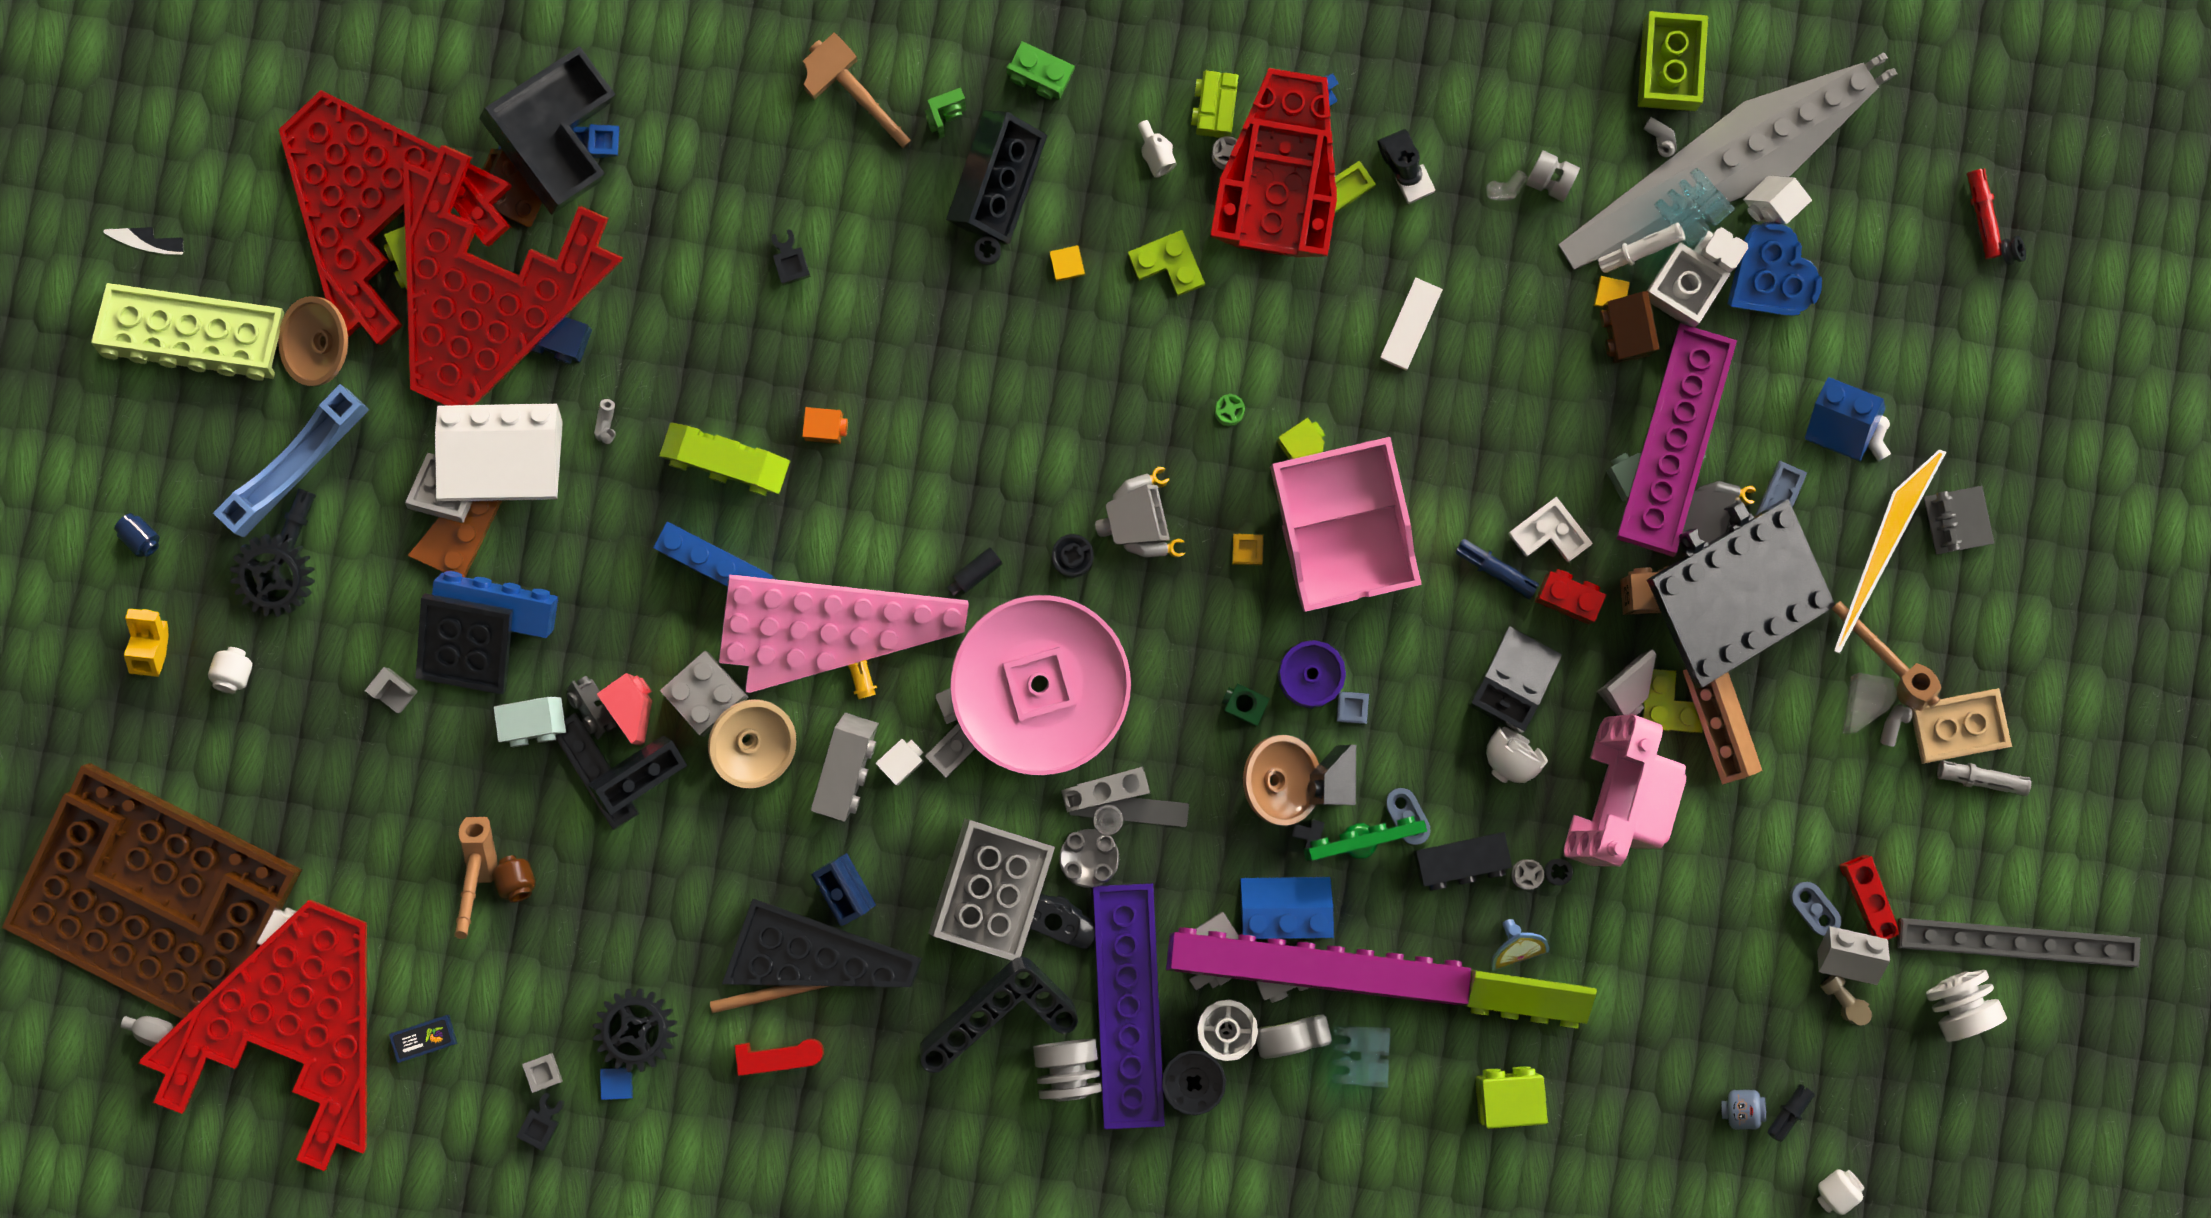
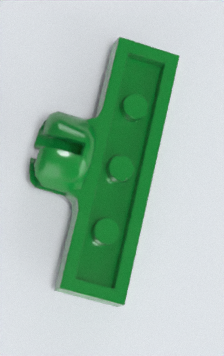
(1362, 840)

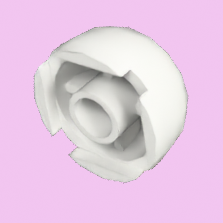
(1513, 757)
(1240, 1038)

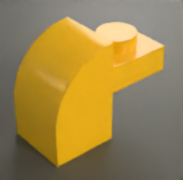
(147, 643)

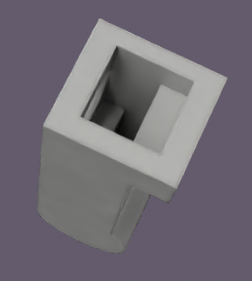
(1106, 790)

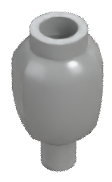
(147, 1029)

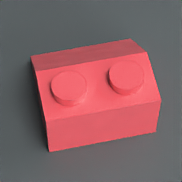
(629, 705)

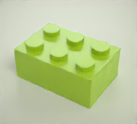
(1672, 61)

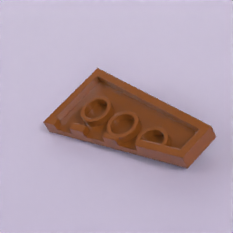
(455, 544)

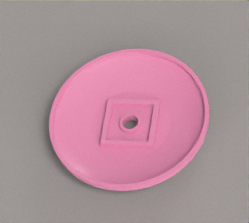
(1051, 727)

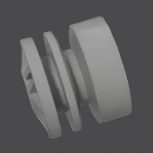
(1067, 1069)

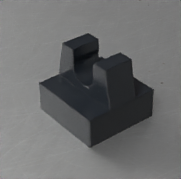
(1308, 834)

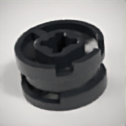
(1072, 556)

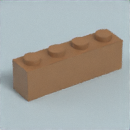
(1725, 728)

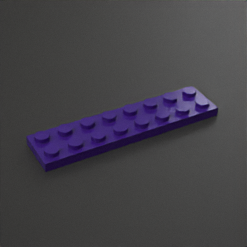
(1128, 1006)

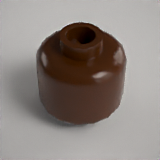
(514, 879)

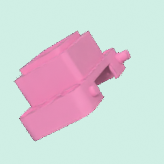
(1635, 798)

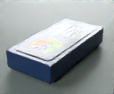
(423, 1038)

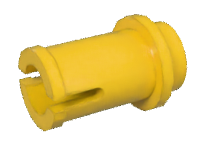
(862, 682)

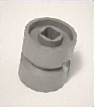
(1543, 170)

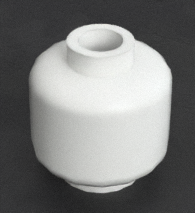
(230, 670)
(1840, 1192)

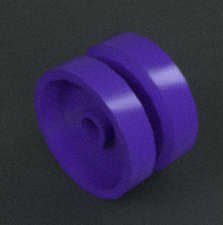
(1294, 679)

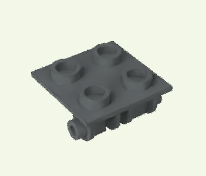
(1958, 520)

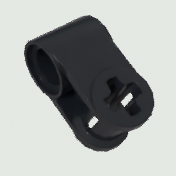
(1401, 157)

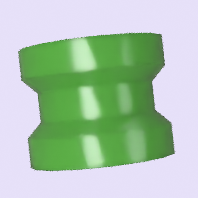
(1228, 405)

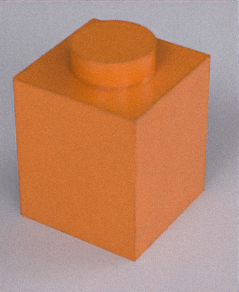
(824, 425)

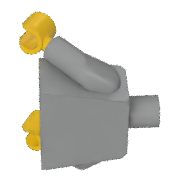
(1138, 517)

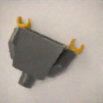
(1708, 506)

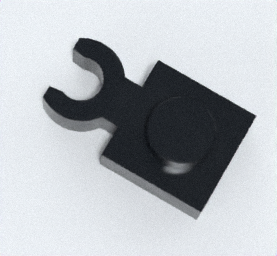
(790, 262)
(540, 1126)

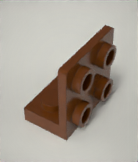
(520, 201)

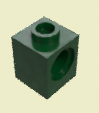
(1259, 704)

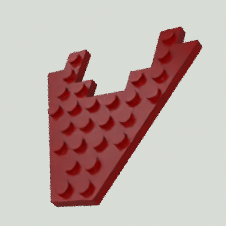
(353, 187)
(472, 316)
(297, 998)

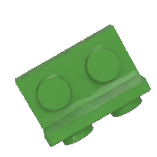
(1040, 71)
(945, 106)

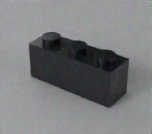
(637, 774)
(1463, 861)

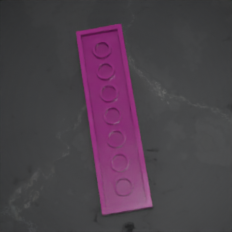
(1676, 440)

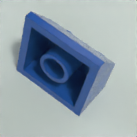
(1844, 419)

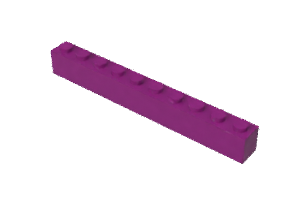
(1318, 968)

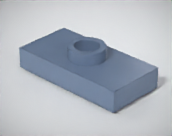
(1783, 485)

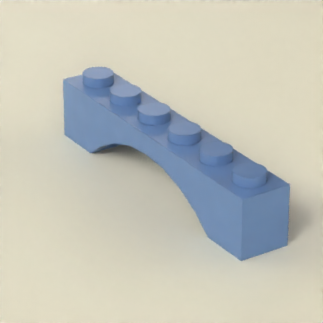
(263, 492)

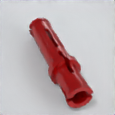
(1985, 213)

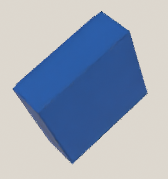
(616, 1083)

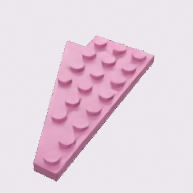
(810, 628)

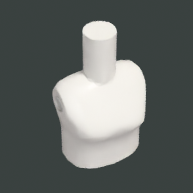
(1156, 151)

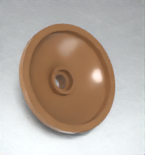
(313, 341)
(1290, 766)

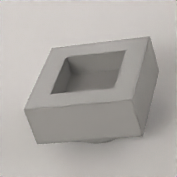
(542, 1072)

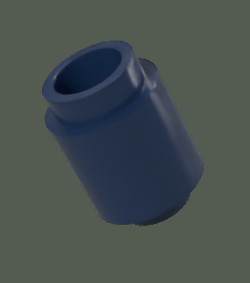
(137, 535)

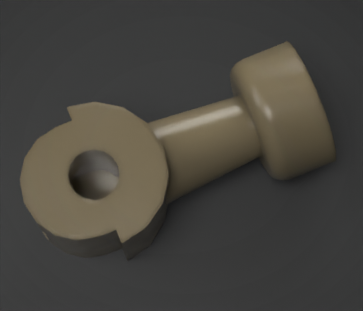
(1852, 1010)

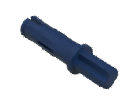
(1496, 568)

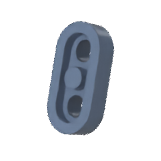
(1411, 808)
(1815, 907)

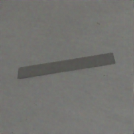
(1146, 811)

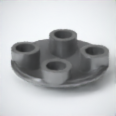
(1089, 858)

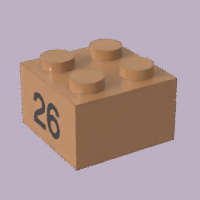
(1636, 593)

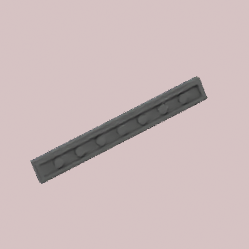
(2018, 942)

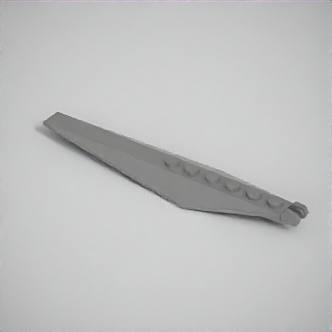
(1736, 154)

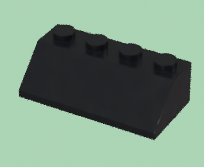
(996, 176)

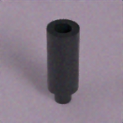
(975, 572)

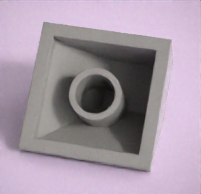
(1630, 686)

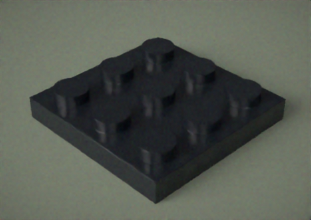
(463, 643)

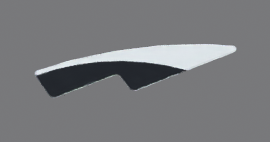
(144, 239)

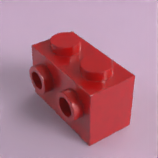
(1570, 597)

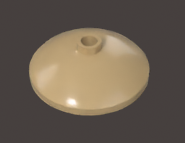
(764, 755)

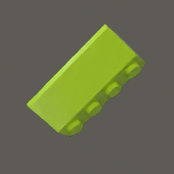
(1530, 997)

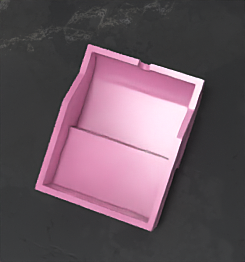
(1346, 524)

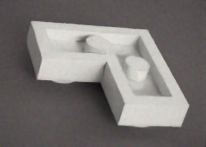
(1551, 523)

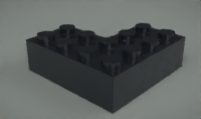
(537, 123)

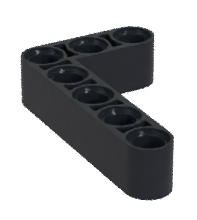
(995, 1009)

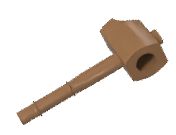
(831, 62)
(1917, 685)
(480, 862)

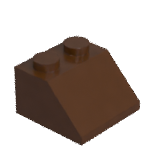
(1629, 327)

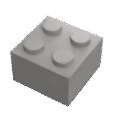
(703, 692)

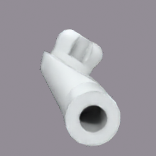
(1876, 443)

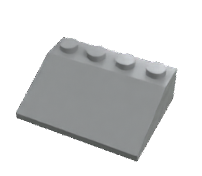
(991, 890)

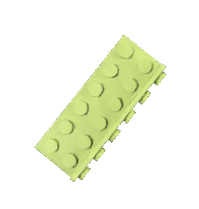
(187, 331)

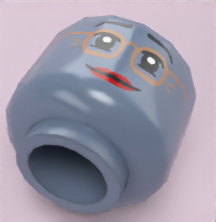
(1744, 1109)

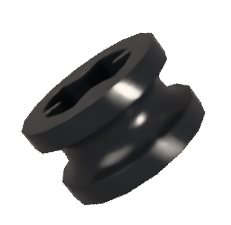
(995, 246)
(2013, 250)
(1559, 862)

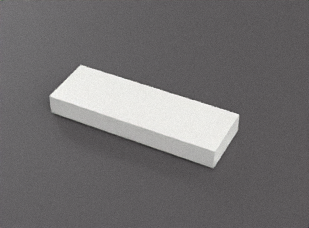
(1411, 324)

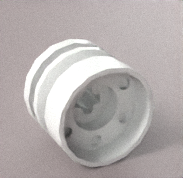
(1966, 1005)

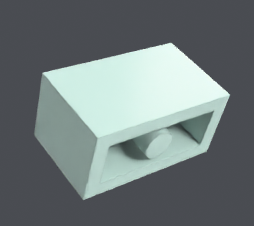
(530, 719)

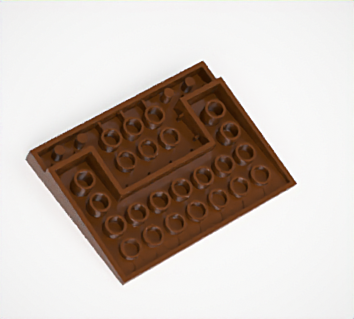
(146, 893)

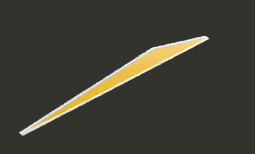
(1896, 518)

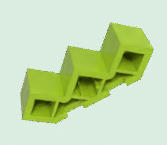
(724, 459)

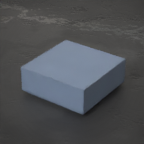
(1352, 707)

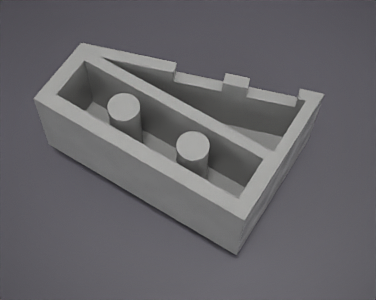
(845, 767)

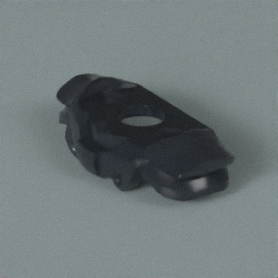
(1075, 928)

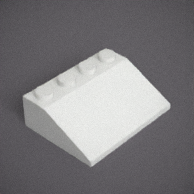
(497, 452)

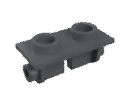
(584, 699)

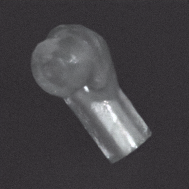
(1508, 190)

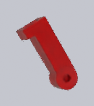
(1870, 896)
(805, 1054)

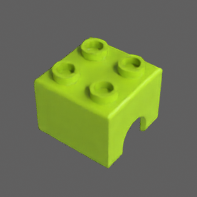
(1511, 1098)

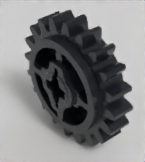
(260, 593)
(611, 1043)

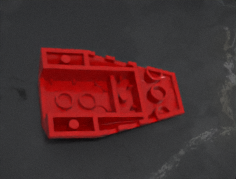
(1281, 172)

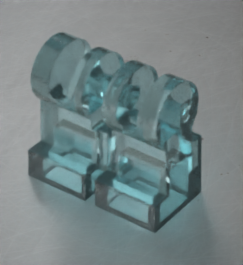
(1708, 207)
(1371, 1043)

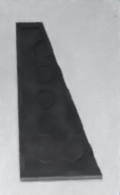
(800, 951)

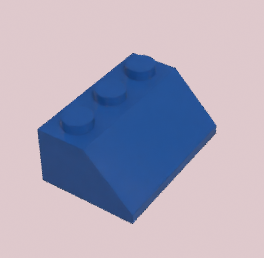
(1287, 907)

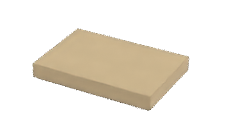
(1961, 726)

